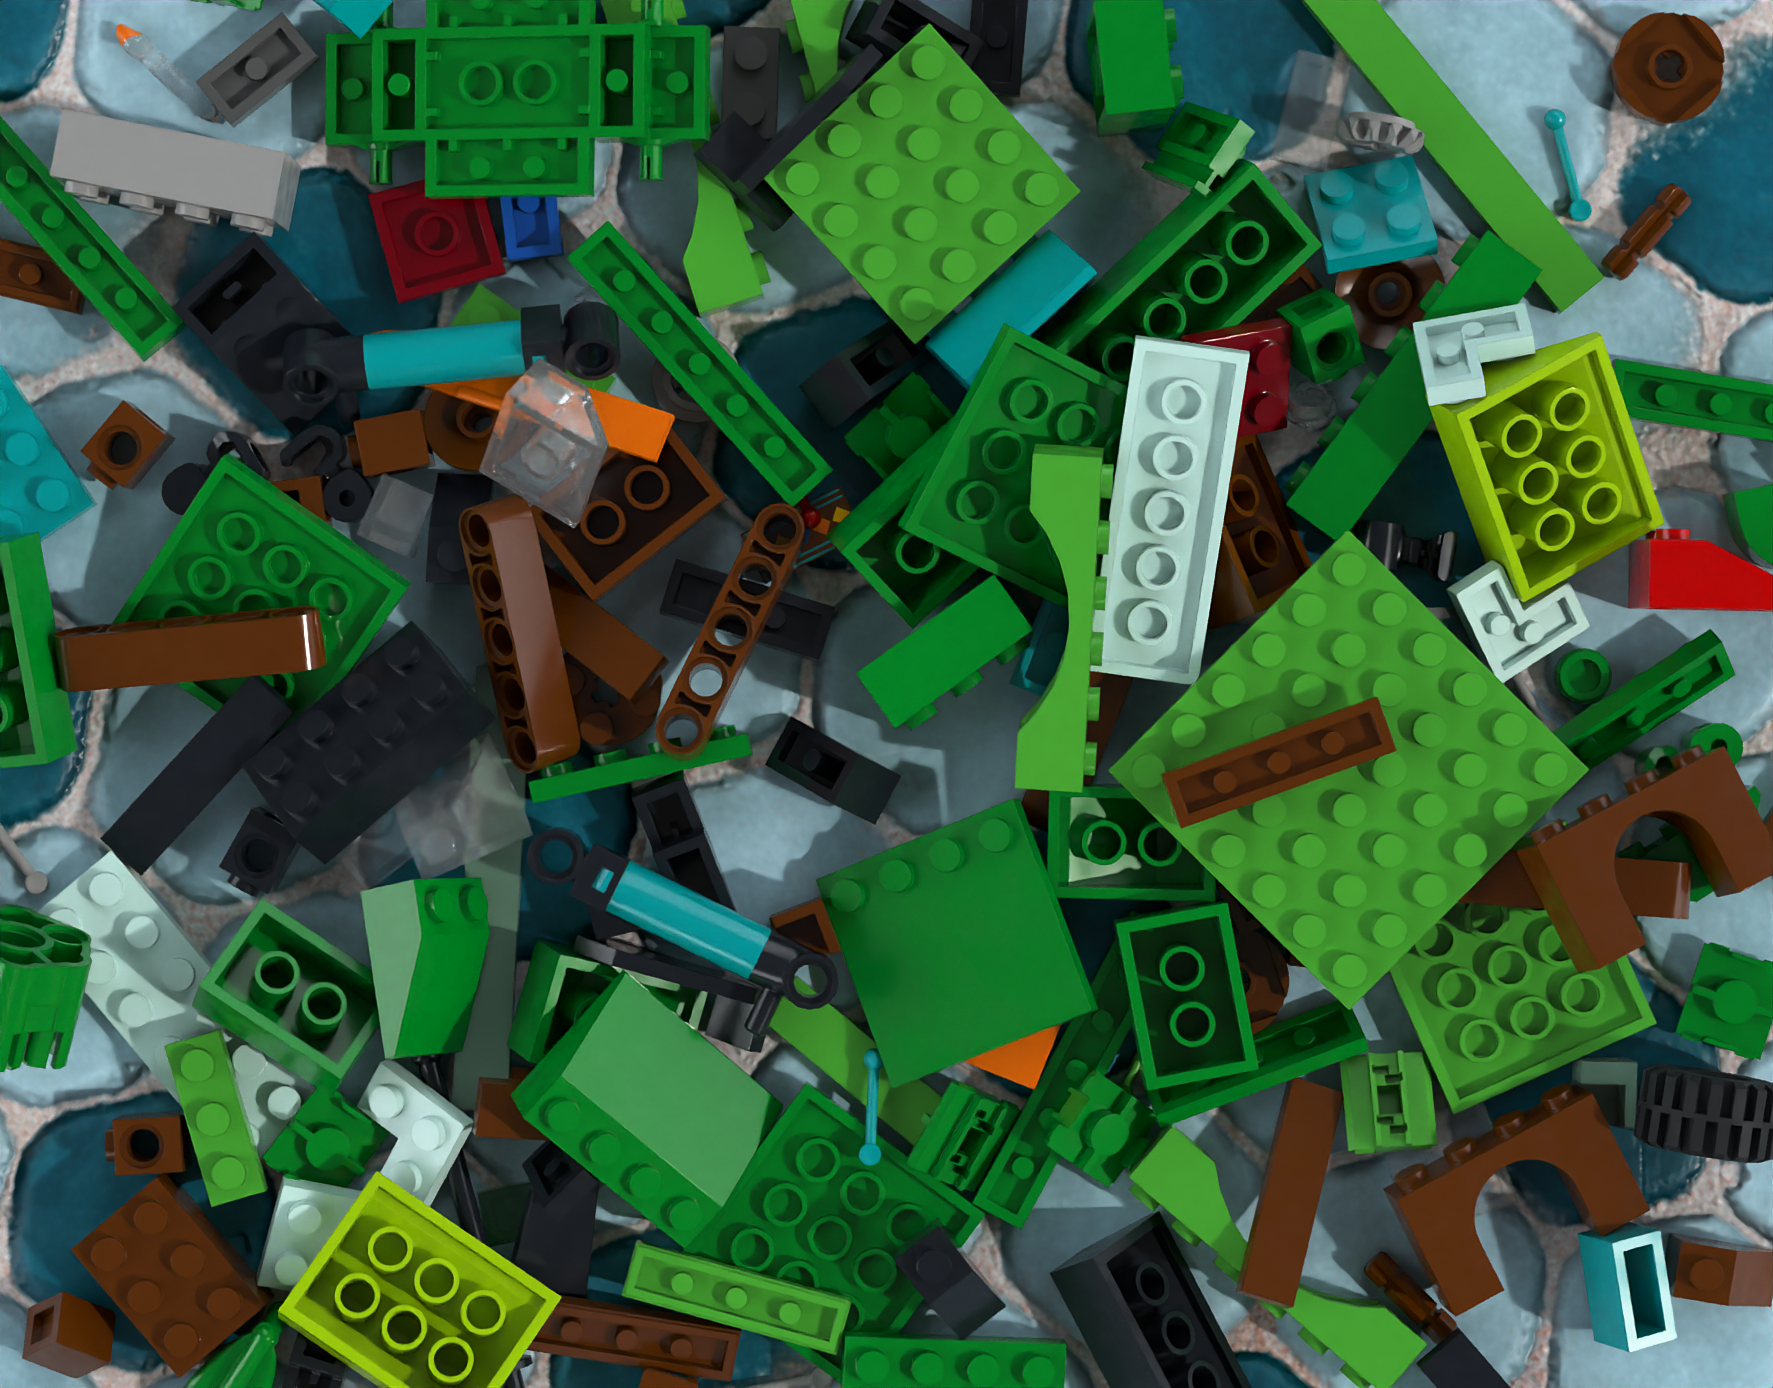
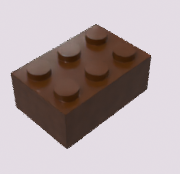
(631, 515)
(172, 1273)

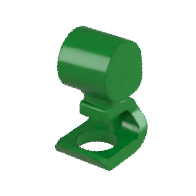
(1707, 735)

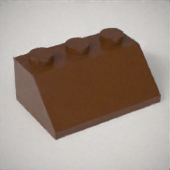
(1258, 541)

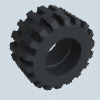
(1705, 1113)

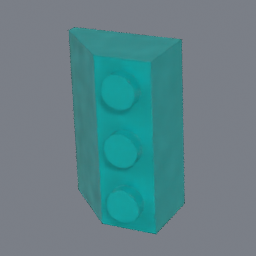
(1025, 296)

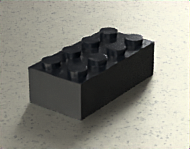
(367, 743)

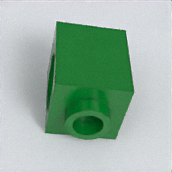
(1312, 319)

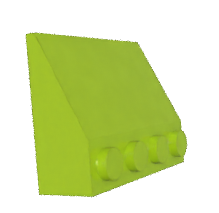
(1549, 464)
(416, 1297)

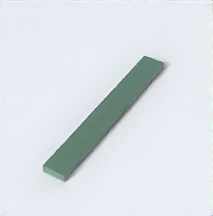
(493, 1007)

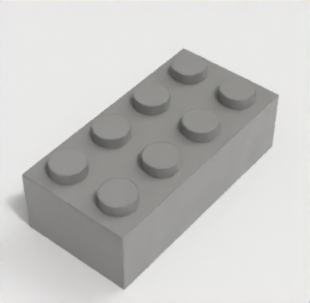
(175, 170)

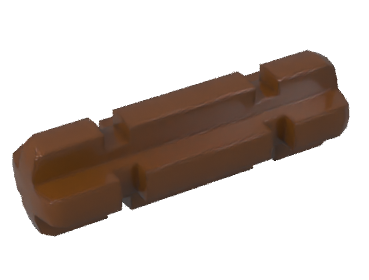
(1646, 231)
(1409, 1297)

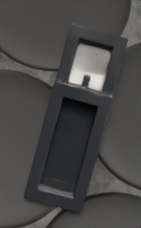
(680, 837)

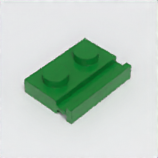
(1198, 149)

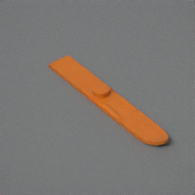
(627, 424)

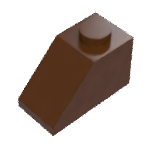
(1719, 1271)

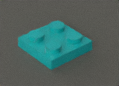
(1370, 214)

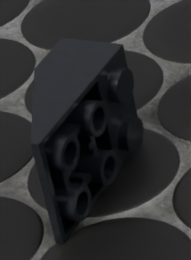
(246, 315)

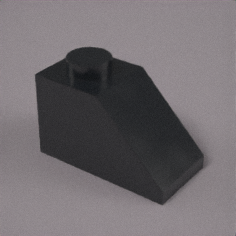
(895, 22)
(863, 373)
(445, 551)
(833, 770)
(948, 1279)

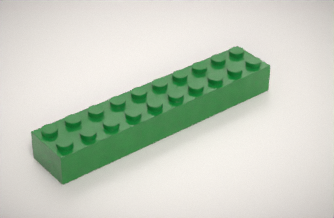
(1186, 277)

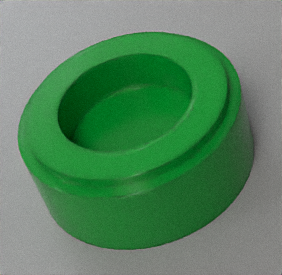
(1582, 676)

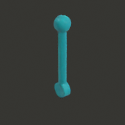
(1579, 209)
(870, 1152)

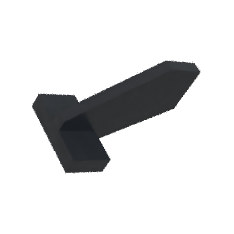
(744, 158)
(734, 994)
(557, 1221)

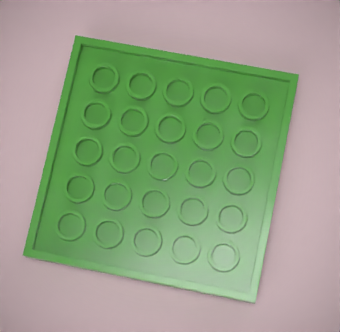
(1383, 849)

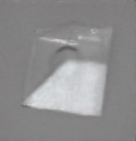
(547, 442)
(462, 811)

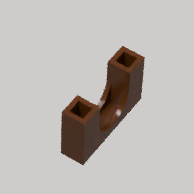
(1575, 861)
(1440, 1199)

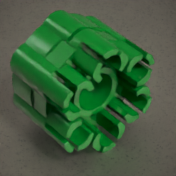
(40, 987)

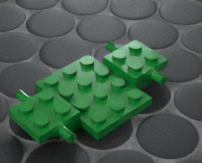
(517, 94)

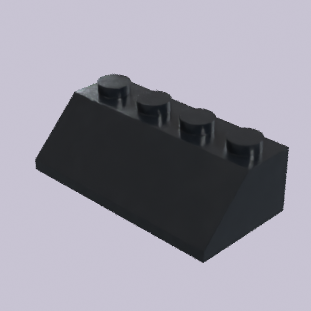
(1146, 1312)

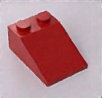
(1689, 574)

